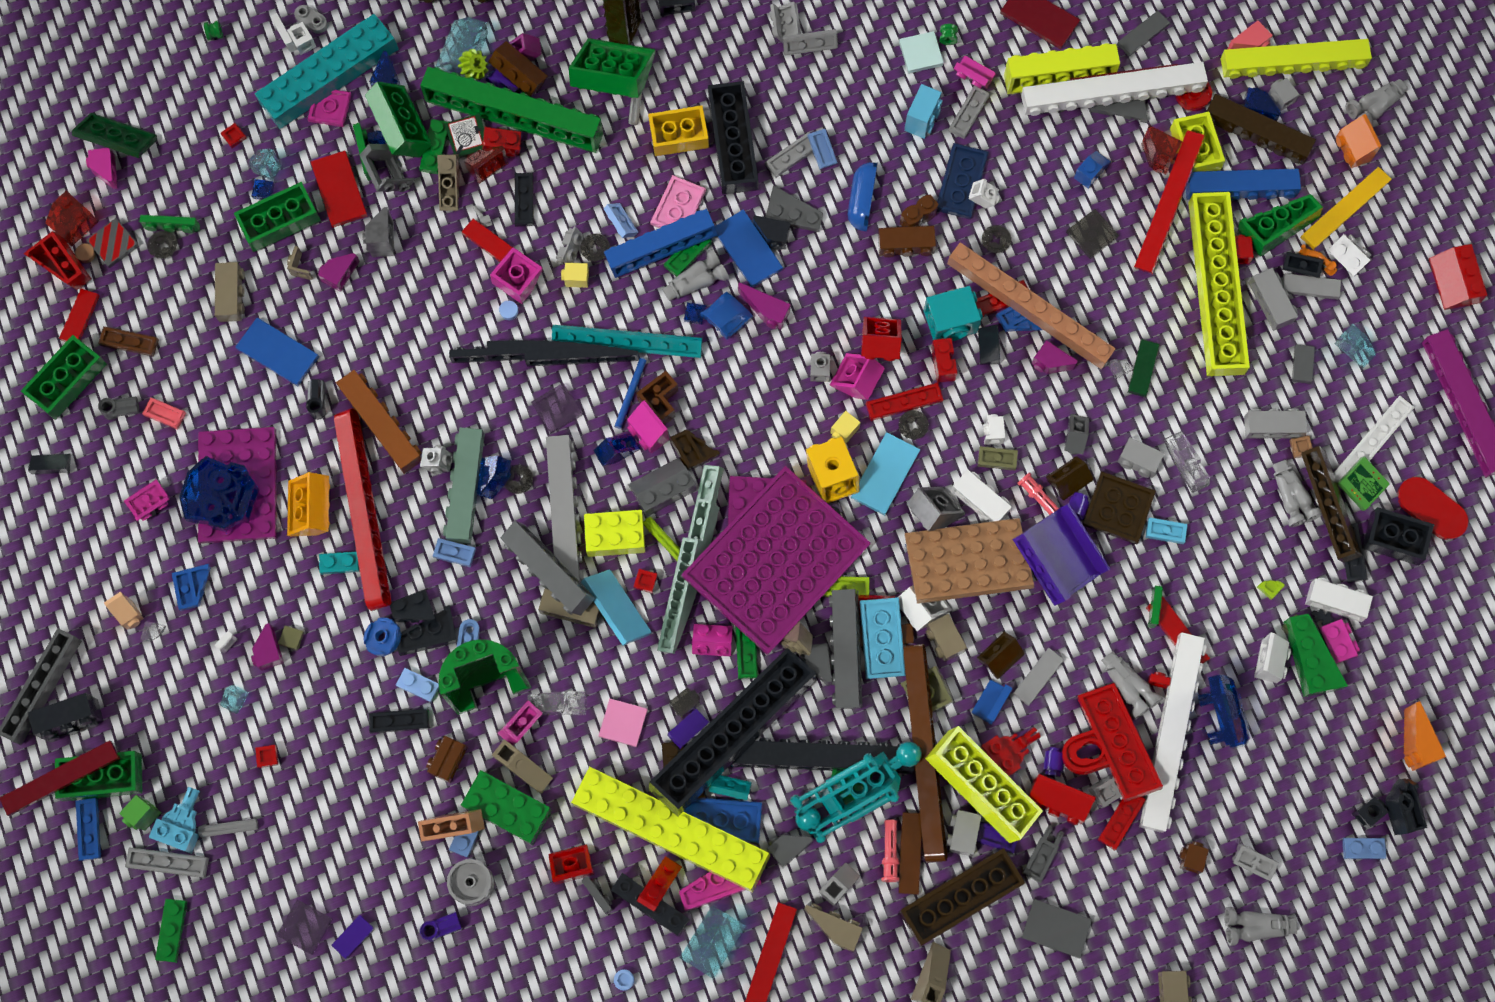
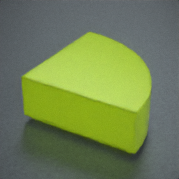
(1270, 588)

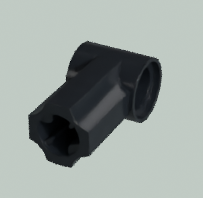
(316, 397)

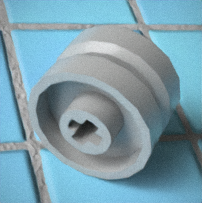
(482, 885)

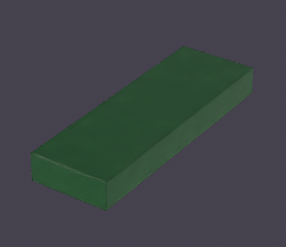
(1143, 368)

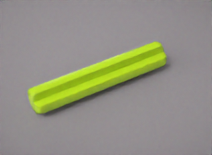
(662, 537)

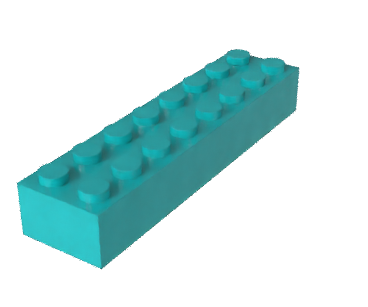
(326, 71)

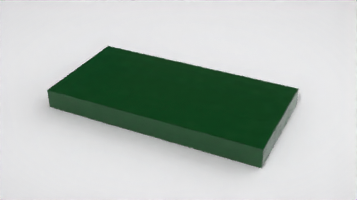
(114, 135)

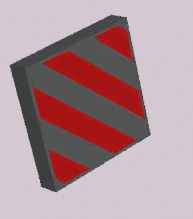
(112, 242)

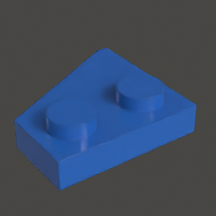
(1014, 321)
(190, 586)

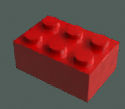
(881, 338)

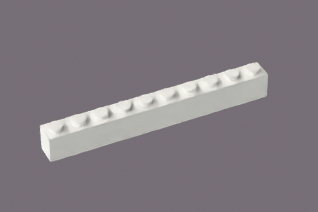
(1114, 88)
(1172, 730)

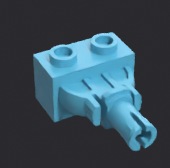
(179, 824)

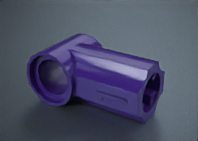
(500, 81)
(443, 926)

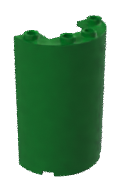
(474, 666)

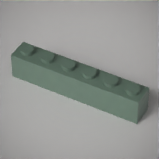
(464, 486)

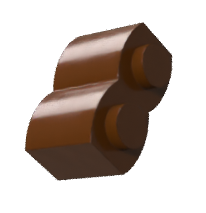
(920, 213)

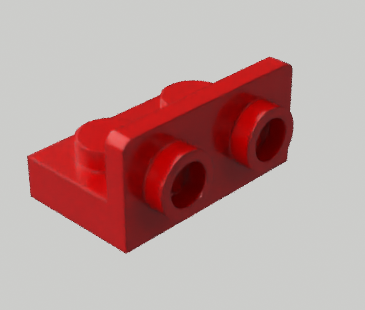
(499, 137)

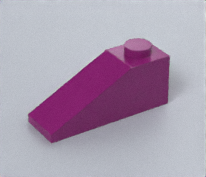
(768, 308)

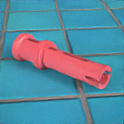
(1036, 491)
(890, 861)

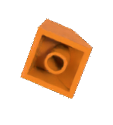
(1358, 142)

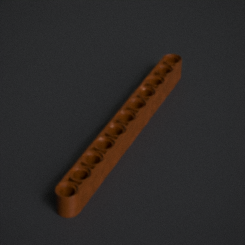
(924, 736)

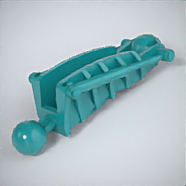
(809, 819)

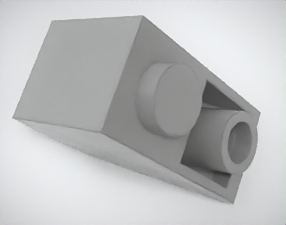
(839, 884)

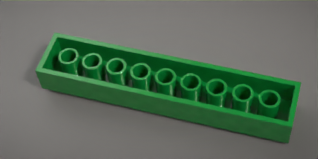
(512, 109)

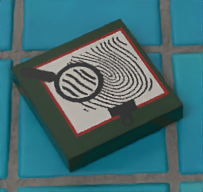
(466, 135)

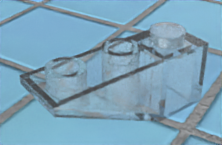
(560, 702)

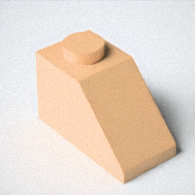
(124, 610)

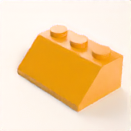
(308, 505)

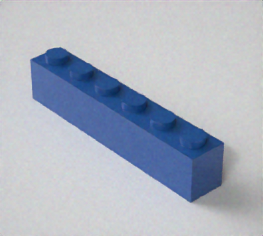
(1246, 183)
(660, 243)

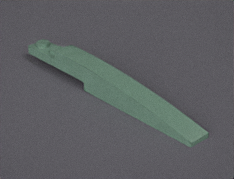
(699, 538)

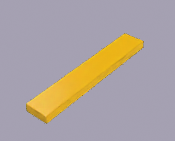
(1345, 208)

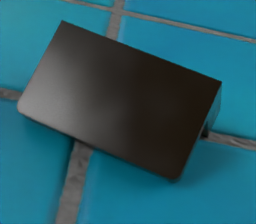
(1070, 477)
(1001, 654)

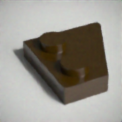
(692, 450)

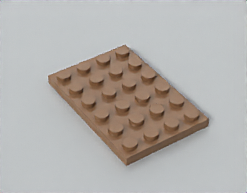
(967, 561)

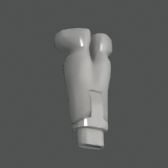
(1377, 101)
(696, 277)
(1294, 495)
(1131, 685)
(1257, 926)

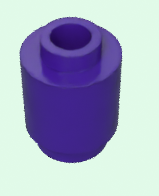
(1079, 503)
(1053, 762)

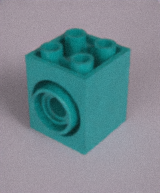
(953, 314)

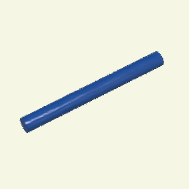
(630, 393)

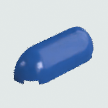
(862, 195)

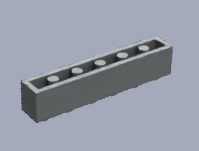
(547, 568)
(847, 649)
(39, 685)

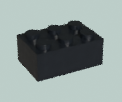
(1398, 536)
(66, 717)

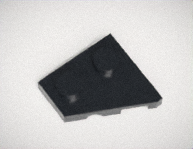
(413, 608)

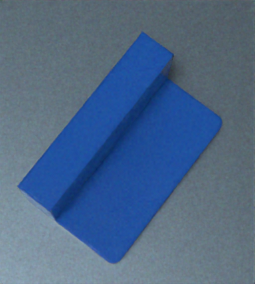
(991, 701)

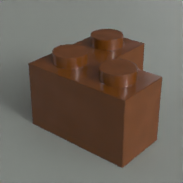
(657, 394)

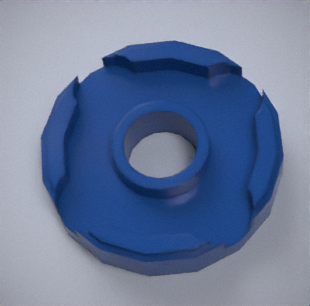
(391, 639)

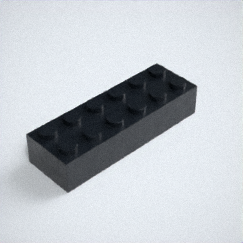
(733, 137)

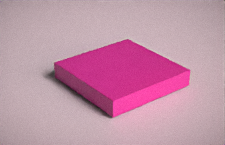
(331, 110)

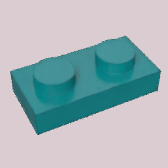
(338, 563)
(731, 787)

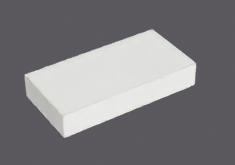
(283, 33)

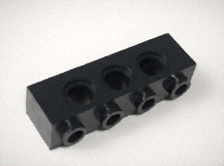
(663, 914)

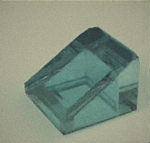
(233, 698)

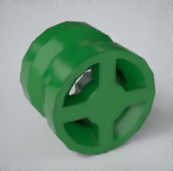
(213, 30)
(948, 34)

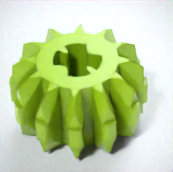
(473, 64)

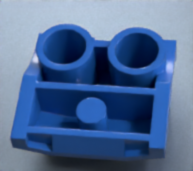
(727, 315)

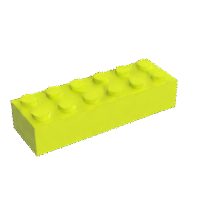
(1059, 66)
(984, 784)

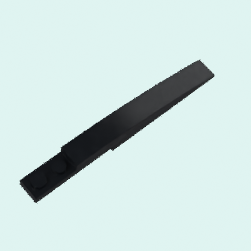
(543, 353)

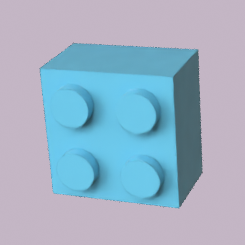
(923, 111)

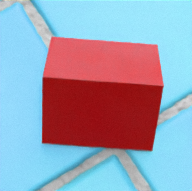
(570, 864)

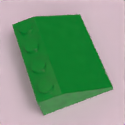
(611, 68)

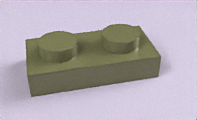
(997, 458)

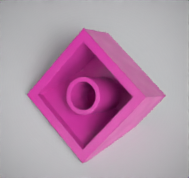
(516, 275)
(857, 376)
(647, 428)

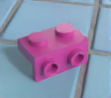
(975, 72)
(146, 500)
(712, 640)
(1339, 641)

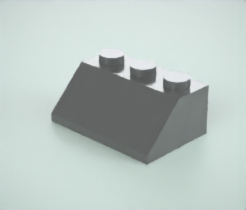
(662, 487)

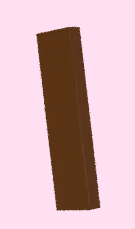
(910, 854)

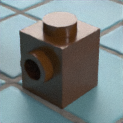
(1193, 857)

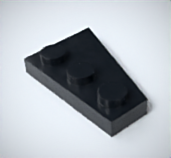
(429, 635)

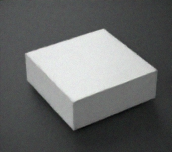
(226, 642)

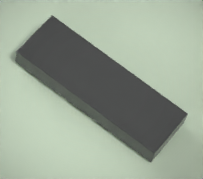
(1143, 33)

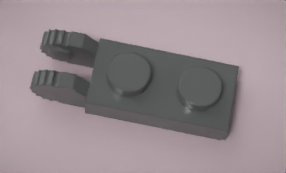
(1042, 856)

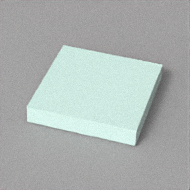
(921, 52)

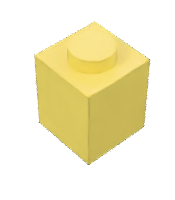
(575, 275)
(845, 427)

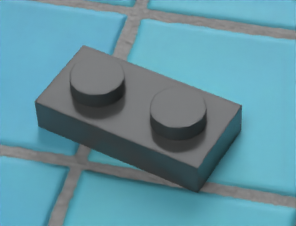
(603, 901)

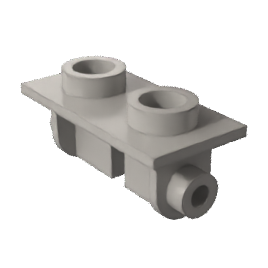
(573, 240)

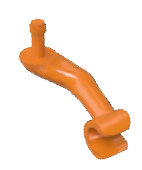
(1330, 267)

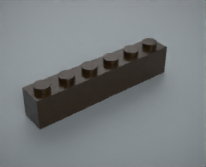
(1260, 129)
(1331, 504)

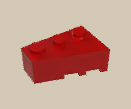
(58, 258)

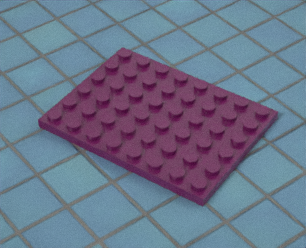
(776, 560)

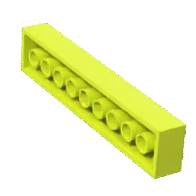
(1218, 284)
(679, 835)

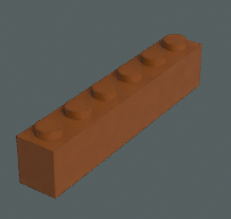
(379, 422)

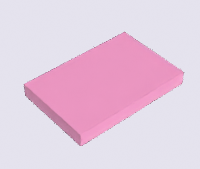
(678, 201)

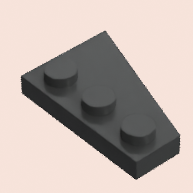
(1133, 109)
(790, 209)

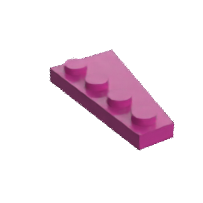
(708, 890)

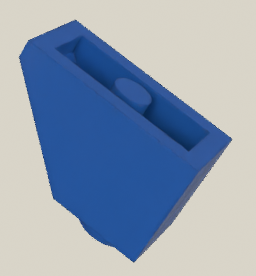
(1091, 169)

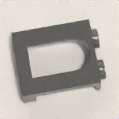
(381, 152)

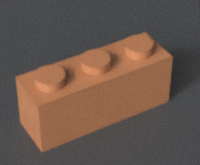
(451, 825)

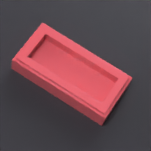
(164, 413)

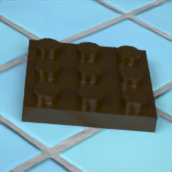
(1119, 508)

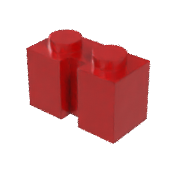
(944, 365)

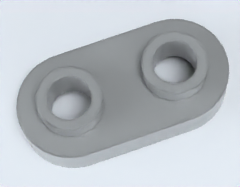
(310, 18)

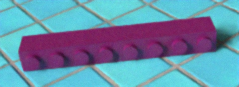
(1463, 397)

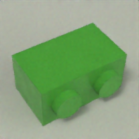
(139, 813)

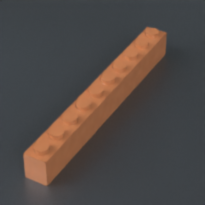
(1030, 306)

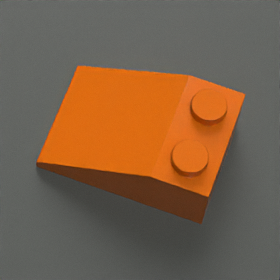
(1420, 740)

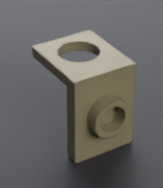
(293, 261)

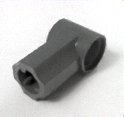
(121, 407)

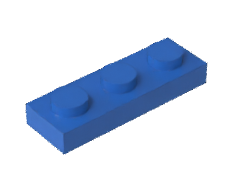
(88, 829)

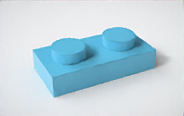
(1166, 530)

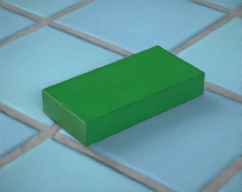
(1155, 606)

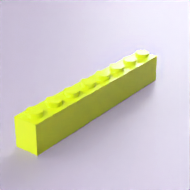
(1296, 58)

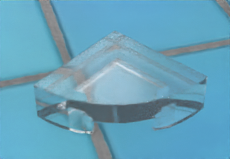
(1119, 367)
(152, 631)

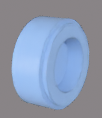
(508, 310)
(624, 980)

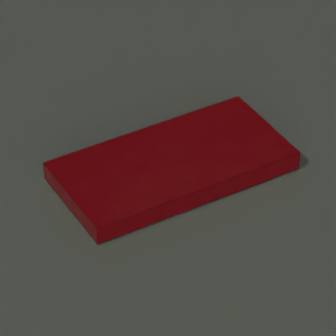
(1042, 19)

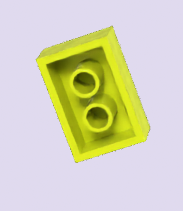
(1211, 154)
(614, 533)

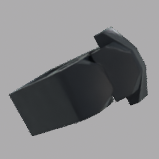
(1405, 808)

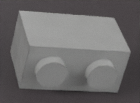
(1140, 458)
(964, 833)

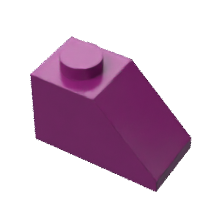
(527, 45)
(338, 270)
(1052, 359)
(266, 649)

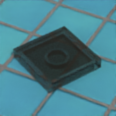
(1092, 233)

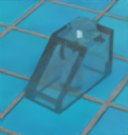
(265, 163)
(1356, 346)

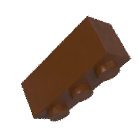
(518, 68)
(906, 241)

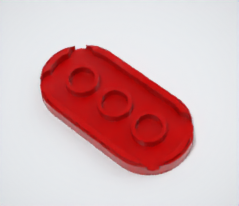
(1430, 504)

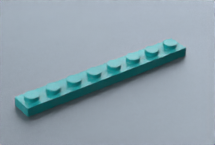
(635, 341)

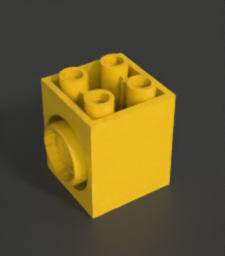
(832, 470)

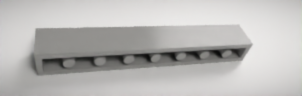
(564, 503)

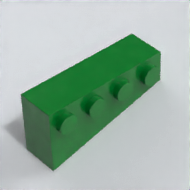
(1280, 223)
(1312, 658)

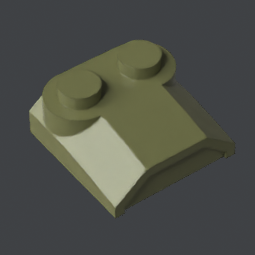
(940, 693)

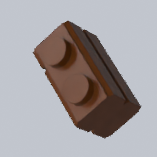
(447, 759)

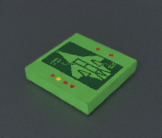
(1363, 483)

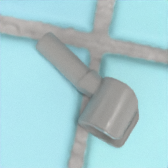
(485, 220)

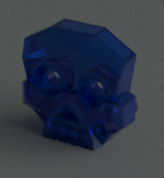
(203, 490)
(1228, 711)

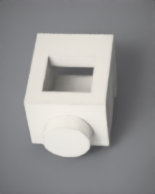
(301, 38)
(984, 194)
(994, 430)

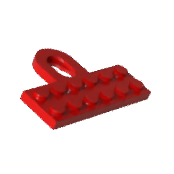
(1118, 741)

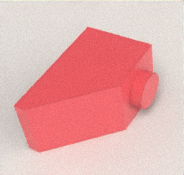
(1253, 36)

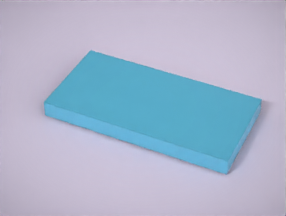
(885, 473)
(616, 607)
(882, 638)

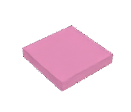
(623, 722)

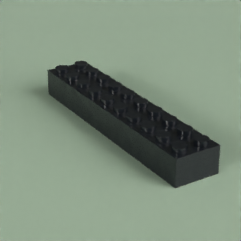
(732, 732)

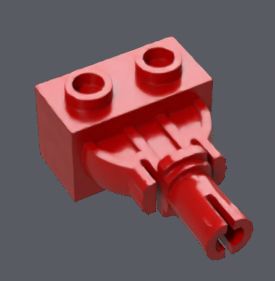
(1008, 753)

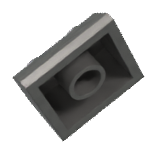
(380, 235)
(934, 507)

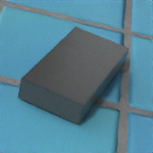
(1303, 364)

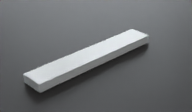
(1376, 436)

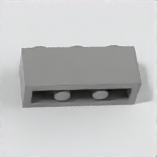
(1273, 299)
(1275, 423)

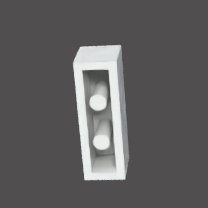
(981, 497)
(1339, 599)

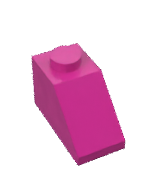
(103, 165)
(520, 723)

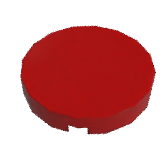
(1195, 101)

